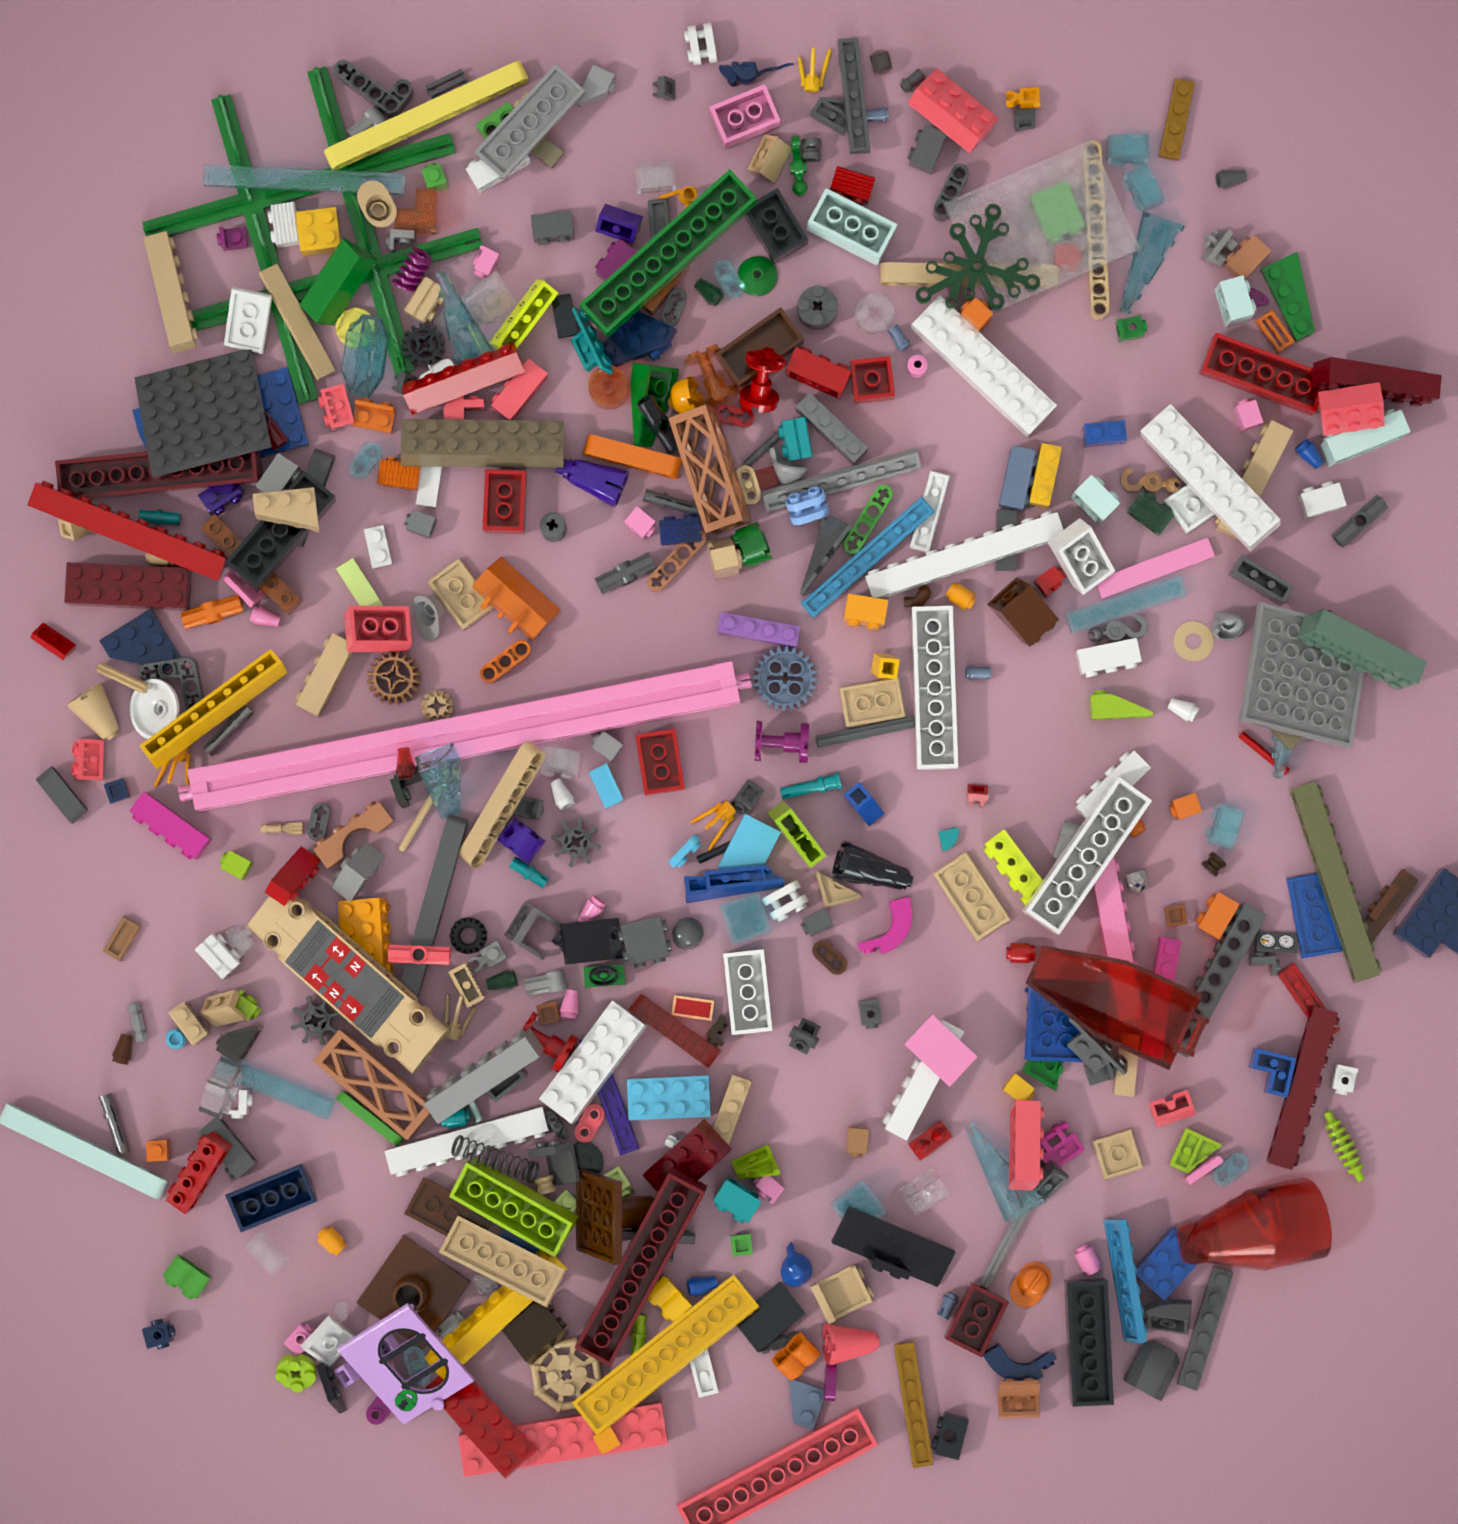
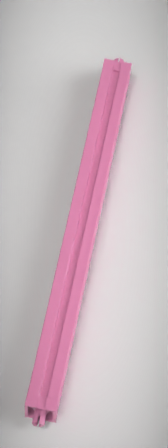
(471, 733)

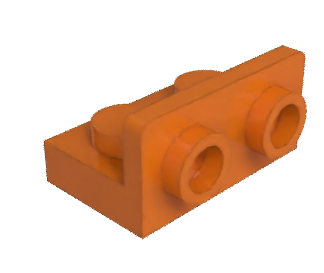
(374, 416)

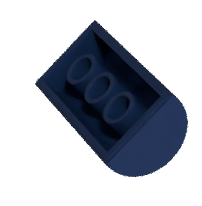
(272, 1197)

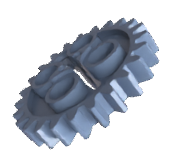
(785, 660)

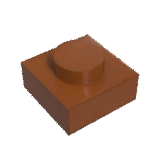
(1175, 915)
(548, 1013)

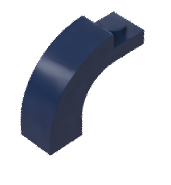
(1010, 1369)

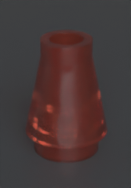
(405, 765)

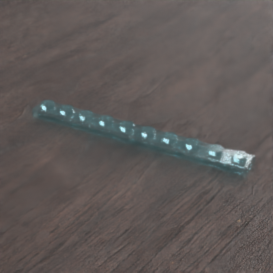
(299, 179)

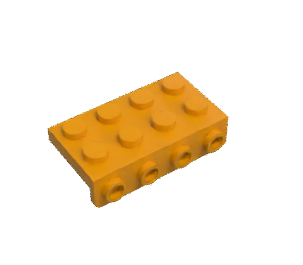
(368, 926)

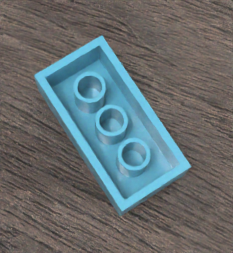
(668, 1097)

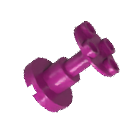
(791, 742)

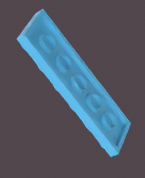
(1125, 1282)

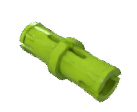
(639, 1333)

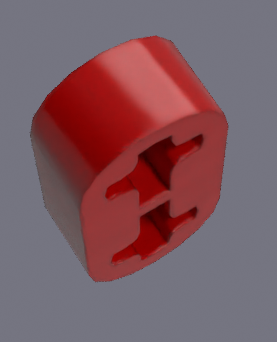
(736, 411)

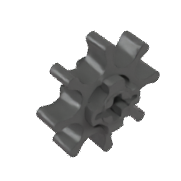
(570, 833)
(318, 1030)

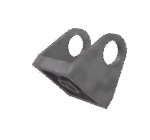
(523, 922)

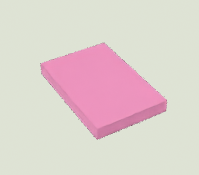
(940, 1050)

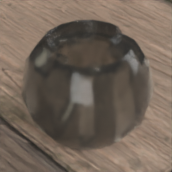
(881, 62)

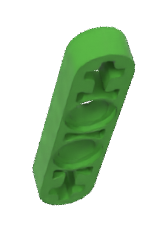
(867, 519)
(369, 1117)

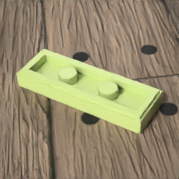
(358, 584)

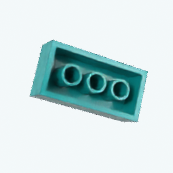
(736, 1199)

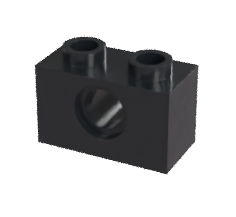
(953, 1447)

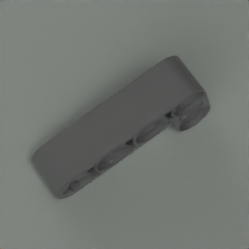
(371, 86)

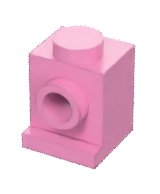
(486, 262)
(769, 1187)

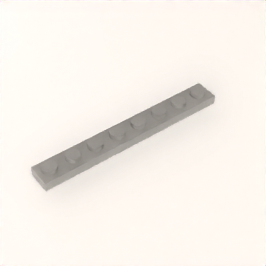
(846, 477)

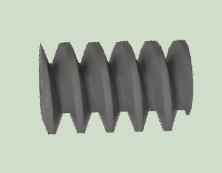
(557, 533)

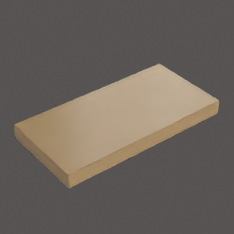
(971, 896)

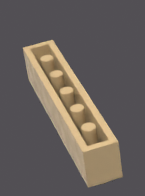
(170, 292)
(1262, 463)

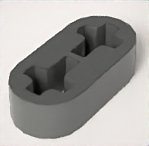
(669, 306)
(323, 823)

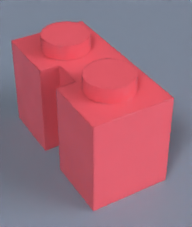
(1172, 1111)

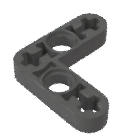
(178, 671)

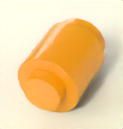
(961, 596)
(331, 1240)

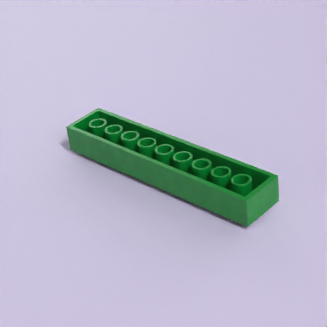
(668, 253)

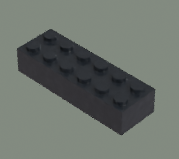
(272, 543)
(1089, 1342)

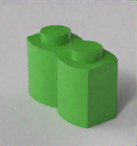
(187, 1277)

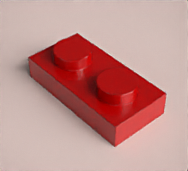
(53, 641)

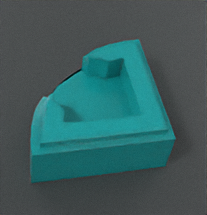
(948, 838)

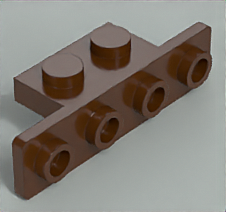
(1390, 900)

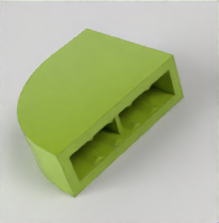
(796, 833)

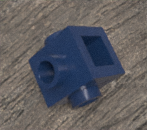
(152, 1337)

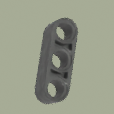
(951, 183)
(62, 794)

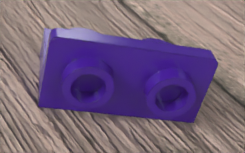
(219, 497)

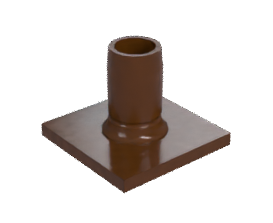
(604, 1215)
(414, 1278)

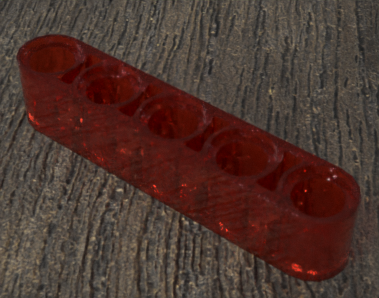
(674, 1030)

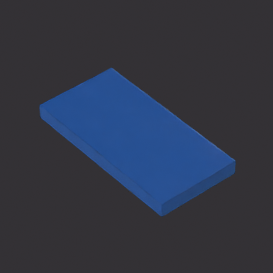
(1312, 917)

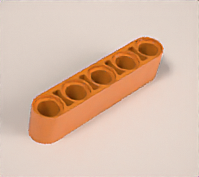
(632, 456)

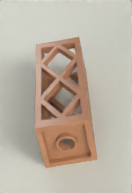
(692, 461)
(370, 1060)

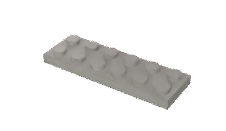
(529, 122)

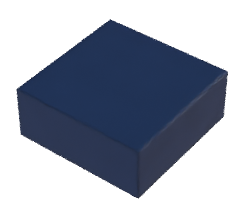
(116, 790)

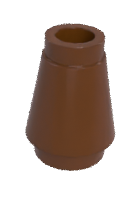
(123, 1050)

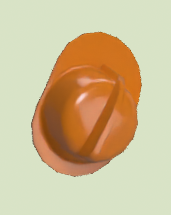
(1030, 1284)

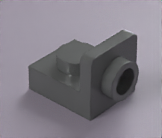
(747, 797)
(1104, 1074)

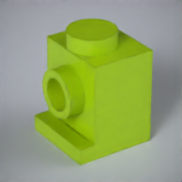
(248, 1006)

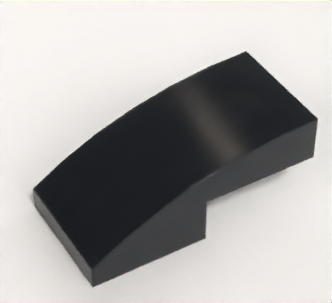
(564, 316)

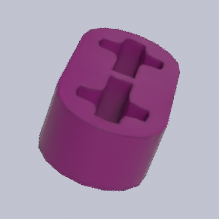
(830, 1382)

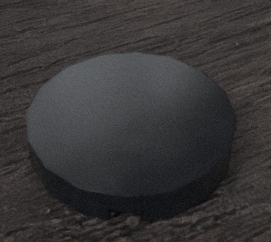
(588, 1157)

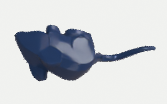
(744, 73)

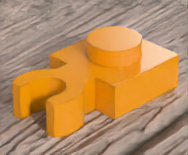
(1026, 98)

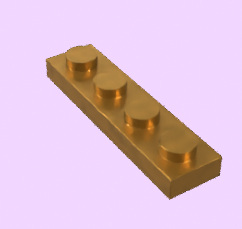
(1176, 119)

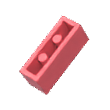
(519, 391)

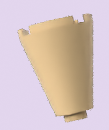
(95, 711)

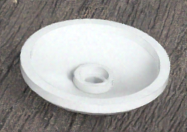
(154, 709)

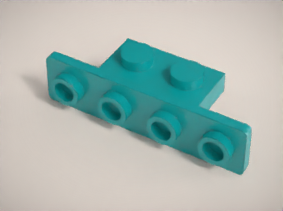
(588, 346)

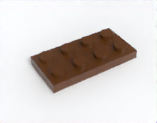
(438, 1211)

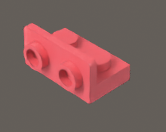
(336, 407)
(88, 759)

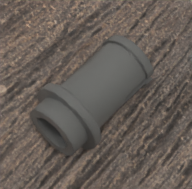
(910, 82)

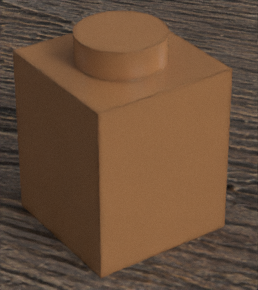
(857, 1141)

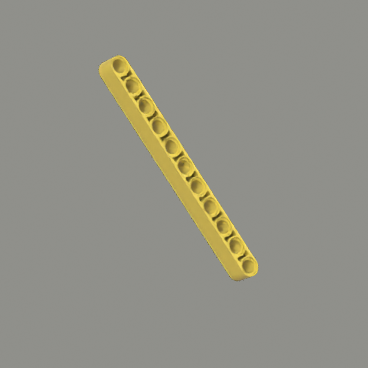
(426, 115)

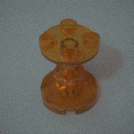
(714, 383)

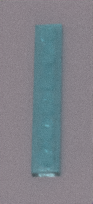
(1126, 604)
(286, 1091)

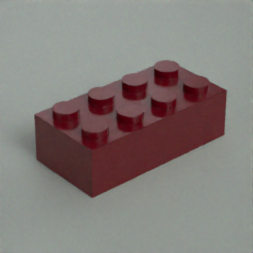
(691, 1155)

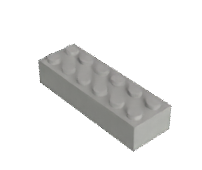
(484, 1075)

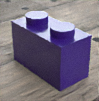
(619, 223)

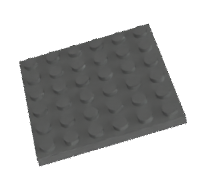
(202, 412)

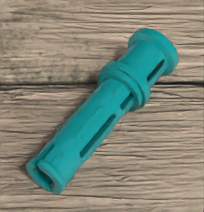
(820, 784)

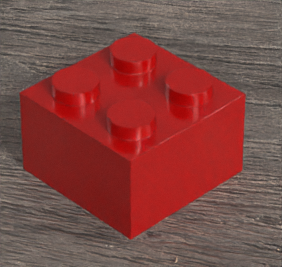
(872, 380)

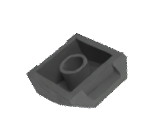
(1168, 1315)
(1153, 1369)

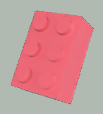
(1351, 409)
(378, 628)

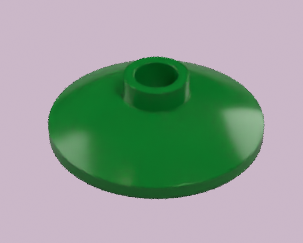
(763, 284)

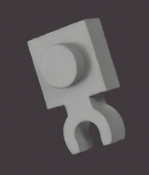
(491, 955)

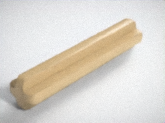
(122, 678)

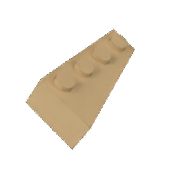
(724, 557)

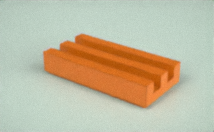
(1271, 313)

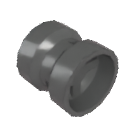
(811, 149)

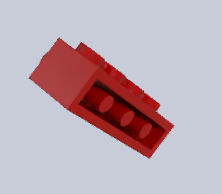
(198, 1172)

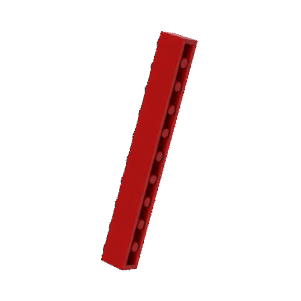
(128, 531)

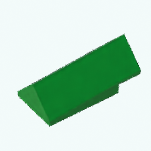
(337, 282)

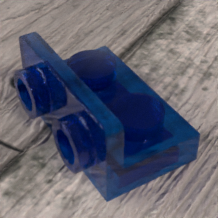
(680, 531)

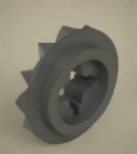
(556, 1125)

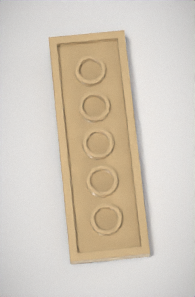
(502, 1261)

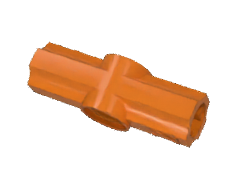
(212, 612)

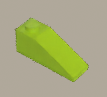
(1110, 706)

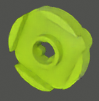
(292, 1380)

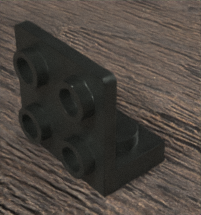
(399, 787)

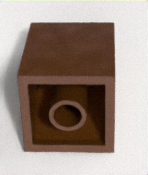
(1023, 611)

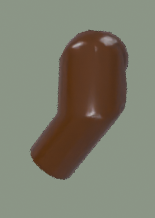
(920, 599)

